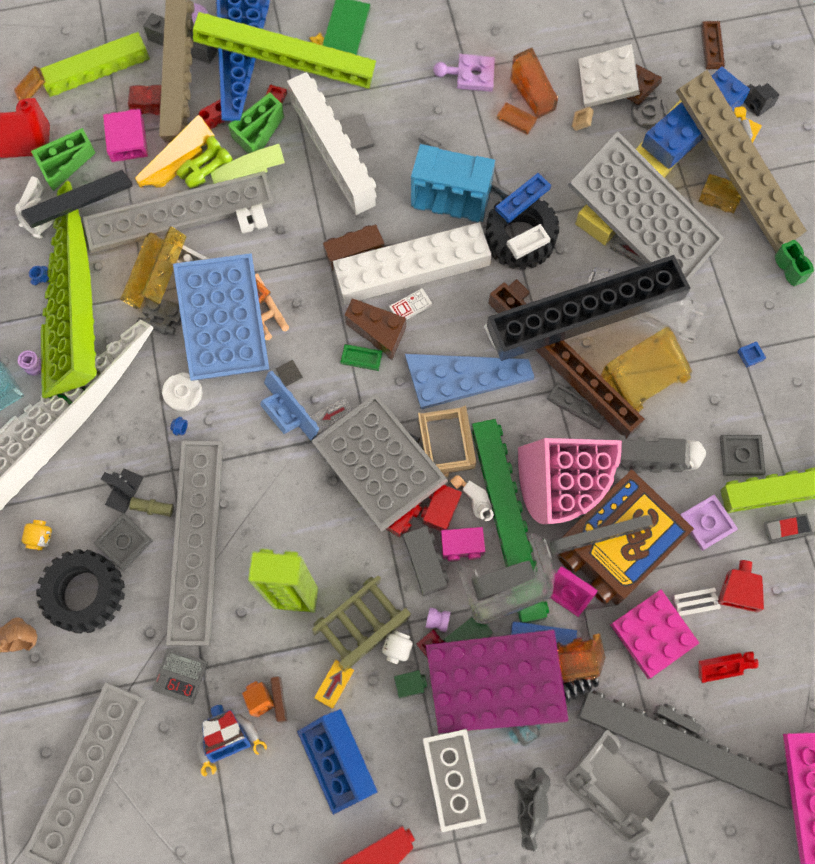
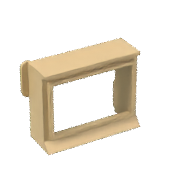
(461, 414)

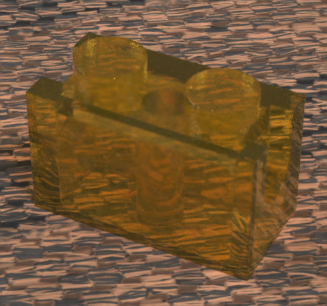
(720, 194)

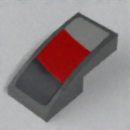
(788, 527)

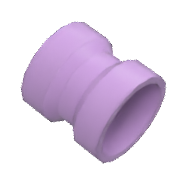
(30, 362)
(437, 620)

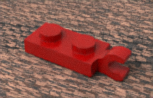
(726, 666)

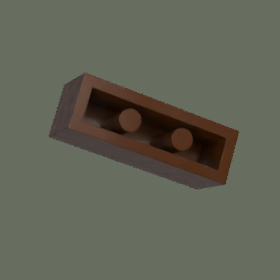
(353, 243)

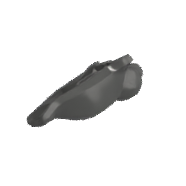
(532, 806)

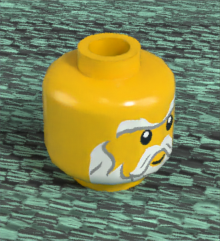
(36, 535)

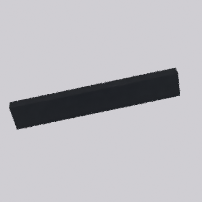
(76, 199)

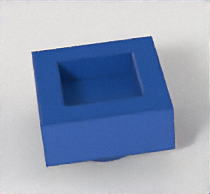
(751, 354)

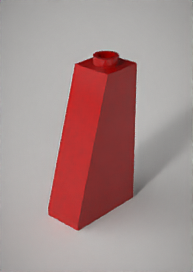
(387, 850)

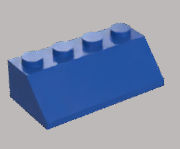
(337, 761)

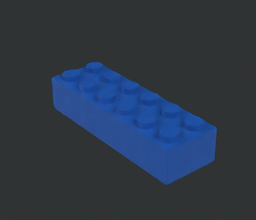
(677, 131)

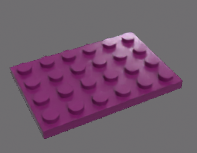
(497, 682)

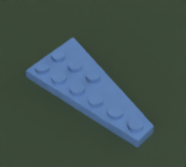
(451, 378)

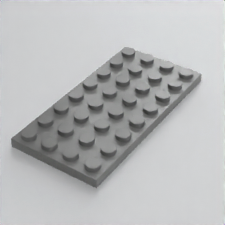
(644, 207)

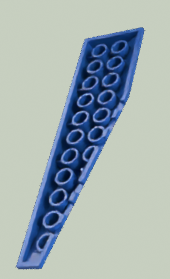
(235, 68)

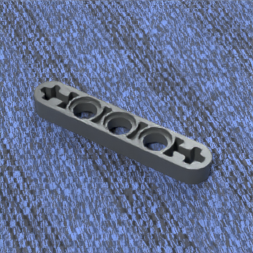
(601, 534)

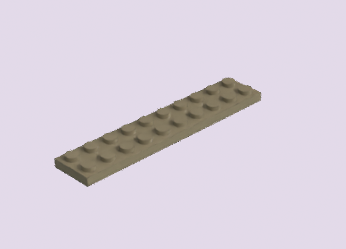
(740, 160)

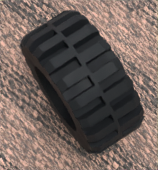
(534, 215)
(59, 576)

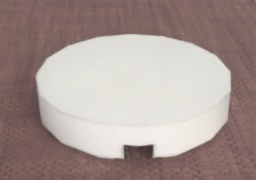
(181, 392)

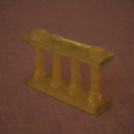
(153, 268)

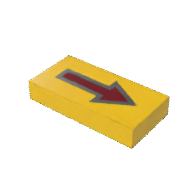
(333, 685)

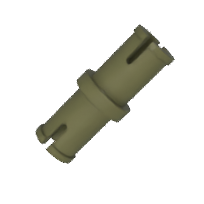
(151, 506)

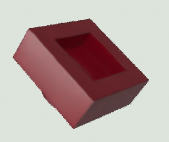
(431, 638)

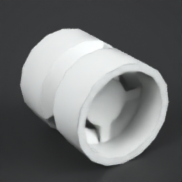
(258, 218)

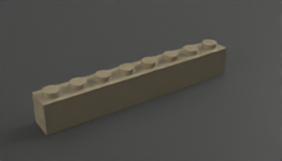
(176, 68)

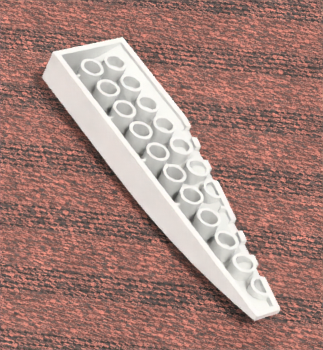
(43, 428)

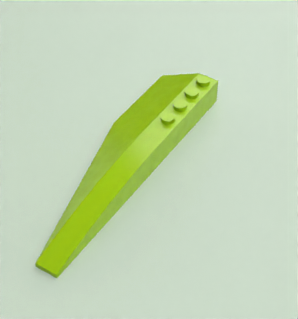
(69, 322)

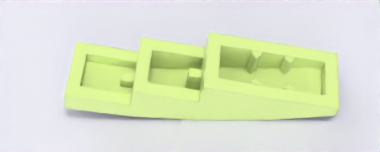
(249, 164)

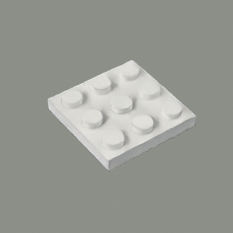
(608, 76)

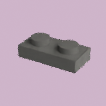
(669, 714)

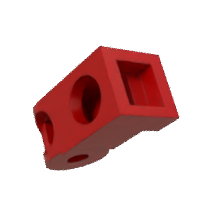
(212, 114)

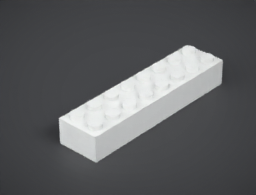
(332, 143)
(412, 263)

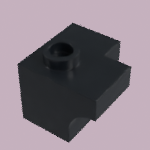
(761, 98)

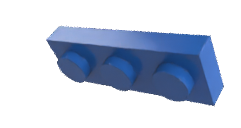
(523, 197)

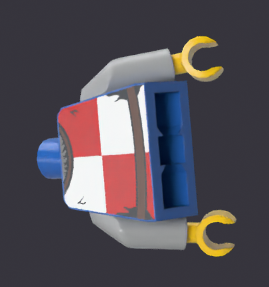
(224, 736)

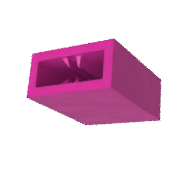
(125, 135)

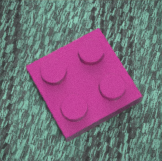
(572, 591)

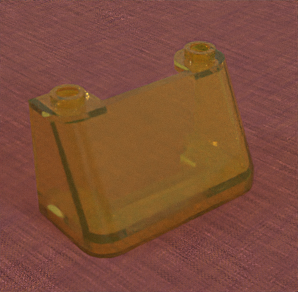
(648, 368)

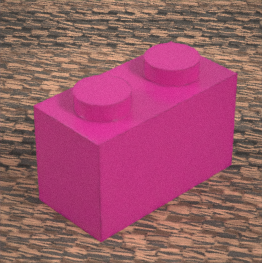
(462, 543)

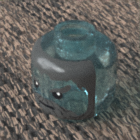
(524, 734)

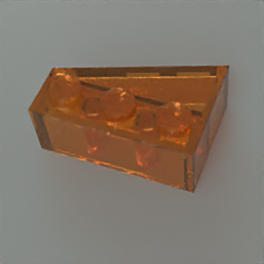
(533, 83)

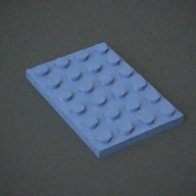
(221, 317)

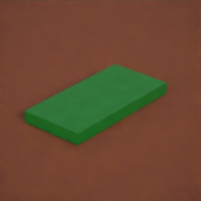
(347, 25)

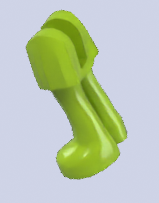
(190, 169)

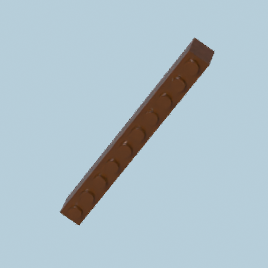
(577, 372)

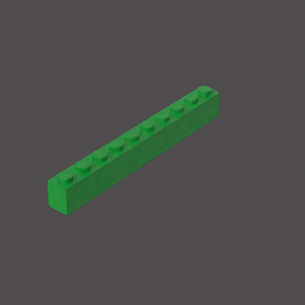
(505, 507)

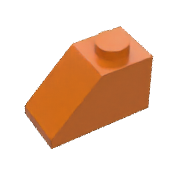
(258, 699)

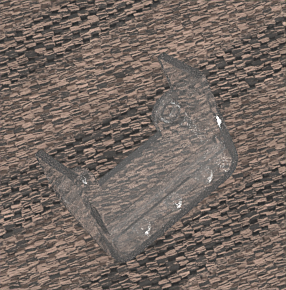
(517, 597)

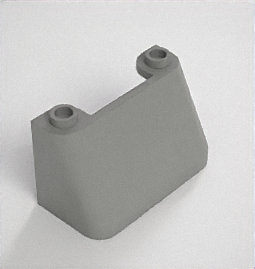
(618, 790)

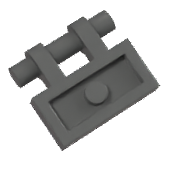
(165, 311)

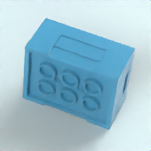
(451, 183)

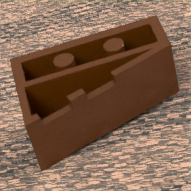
(376, 325)

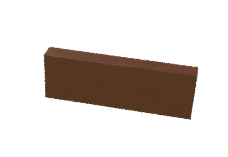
(712, 44)

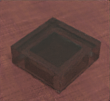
(289, 373)

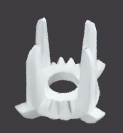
(34, 231)

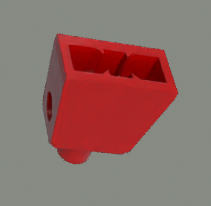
(743, 589)

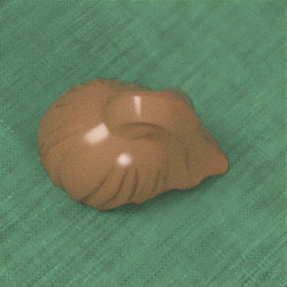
(17, 636)

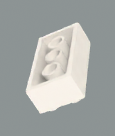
(454, 780)

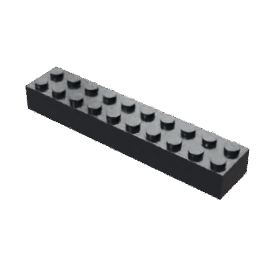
(587, 307)

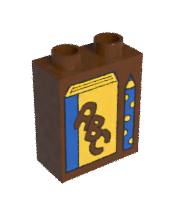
(625, 561)

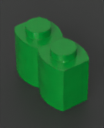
(795, 265)

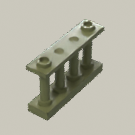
(380, 630)

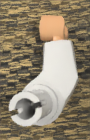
(480, 501)

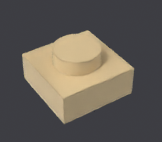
(582, 118)

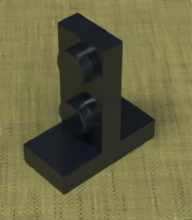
(123, 488)

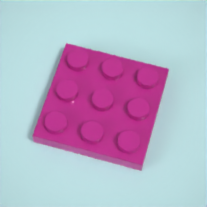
(654, 634)

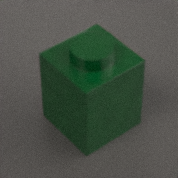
(410, 684)

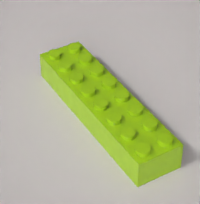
(283, 580)

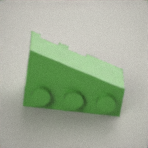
(257, 124)
(63, 157)

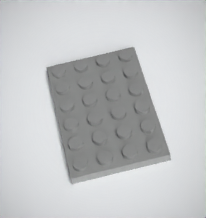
(379, 462)

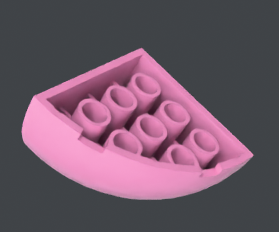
(566, 476)

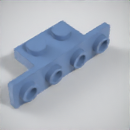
(285, 409)

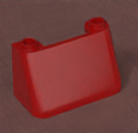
(23, 129)

